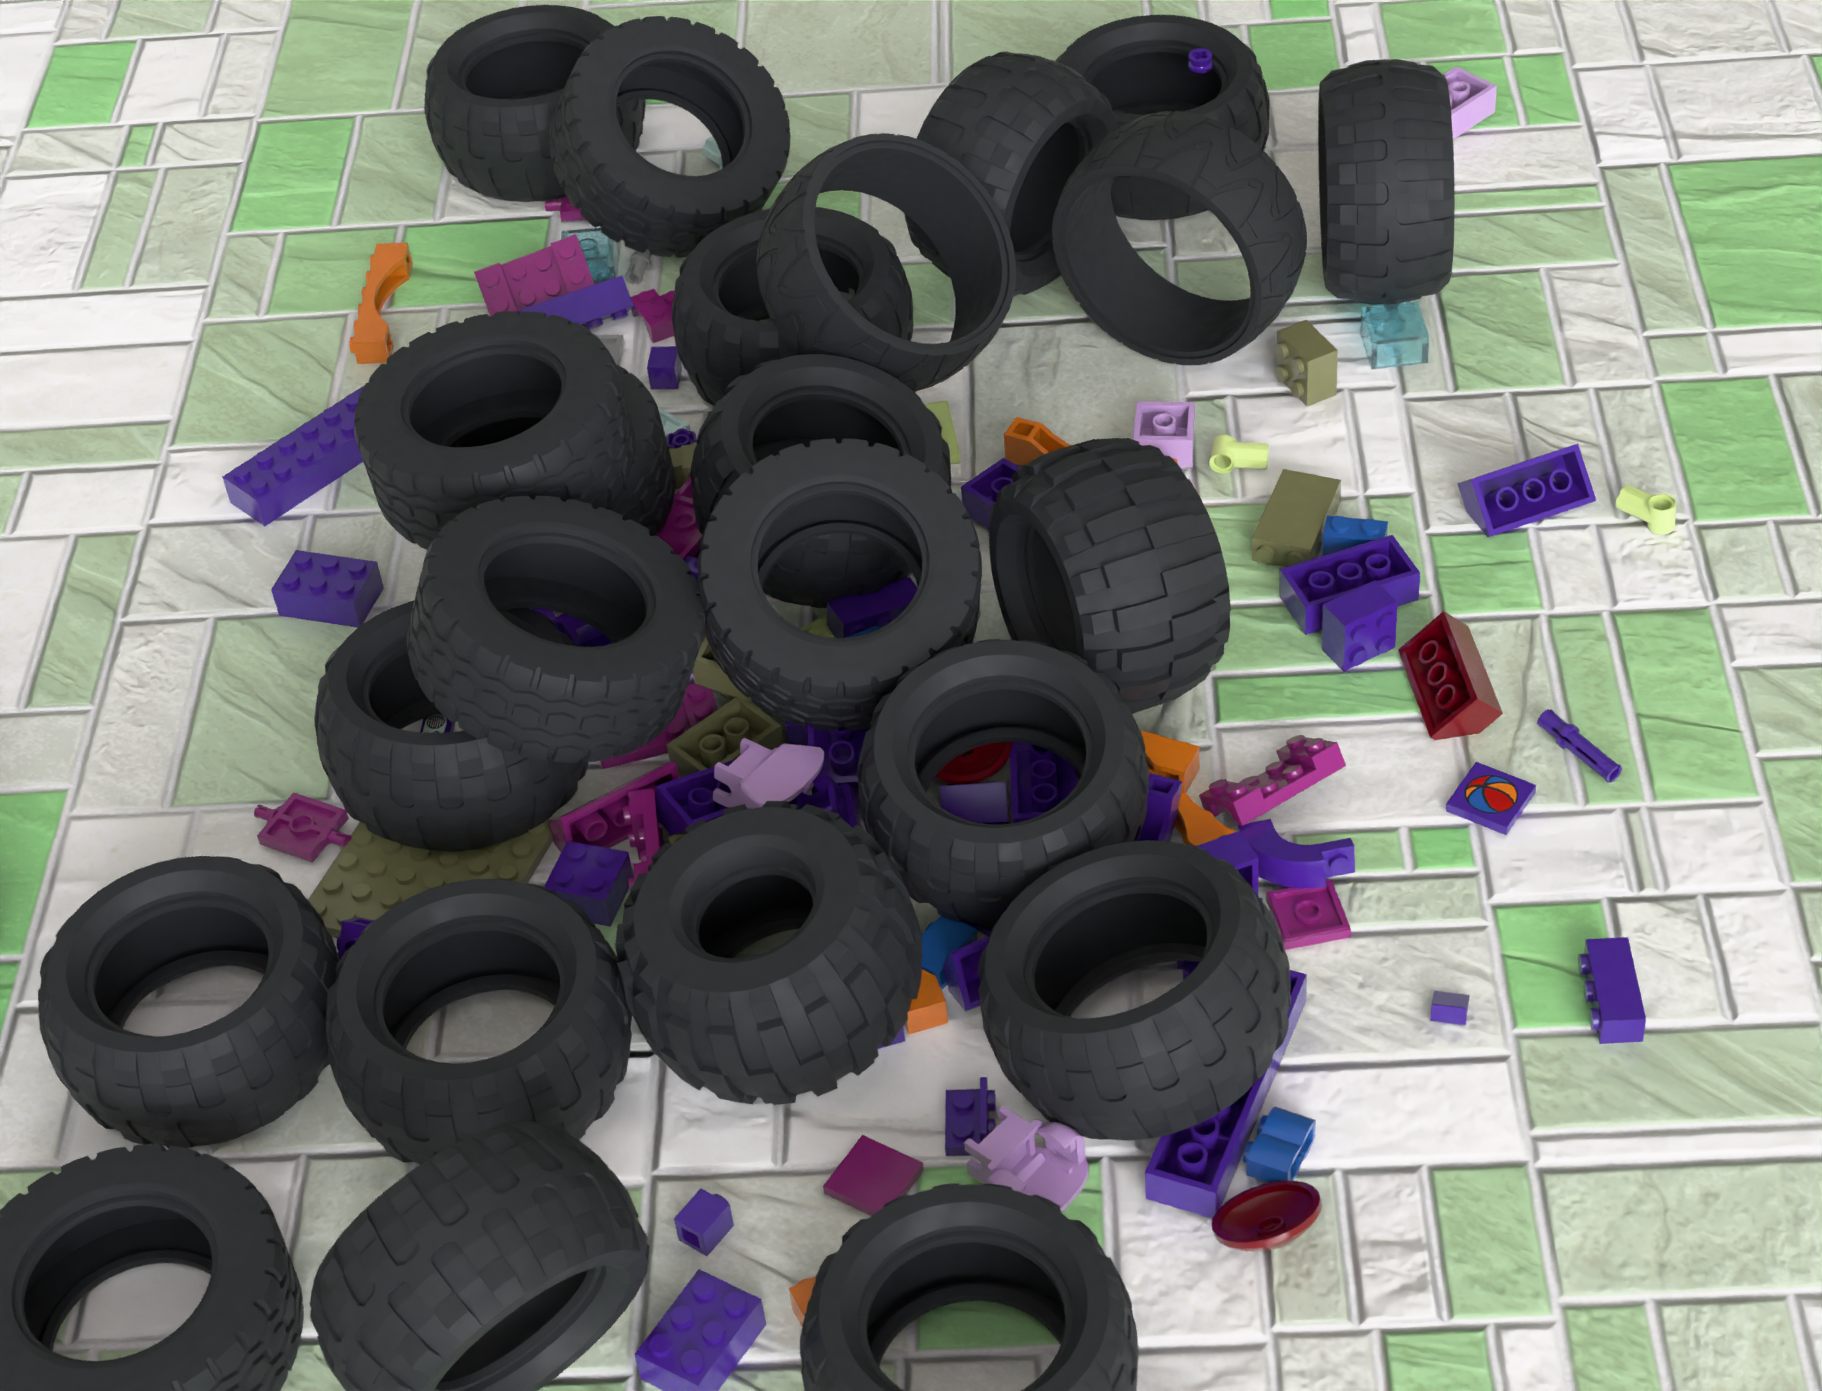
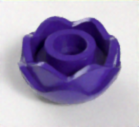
(680, 437)

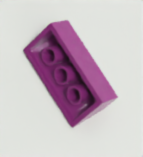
(602, 819)

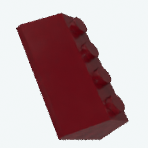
(1449, 679)

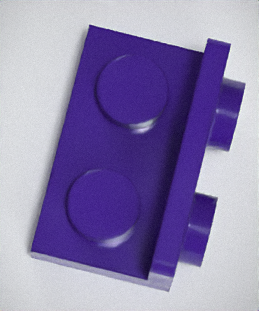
(968, 1117)

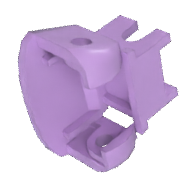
(767, 774)
(1012, 1160)

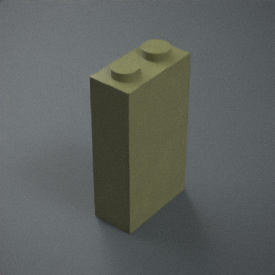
(1295, 518)

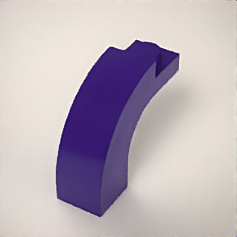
(1161, 808)
(1297, 864)

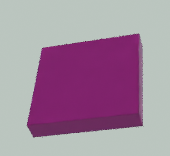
(1308, 915)
(872, 1176)

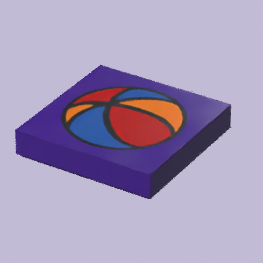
(1491, 798)

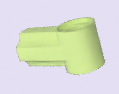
(1230, 454)
(1656, 510)

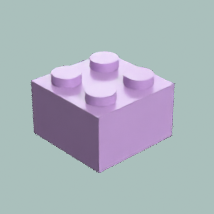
(1167, 427)

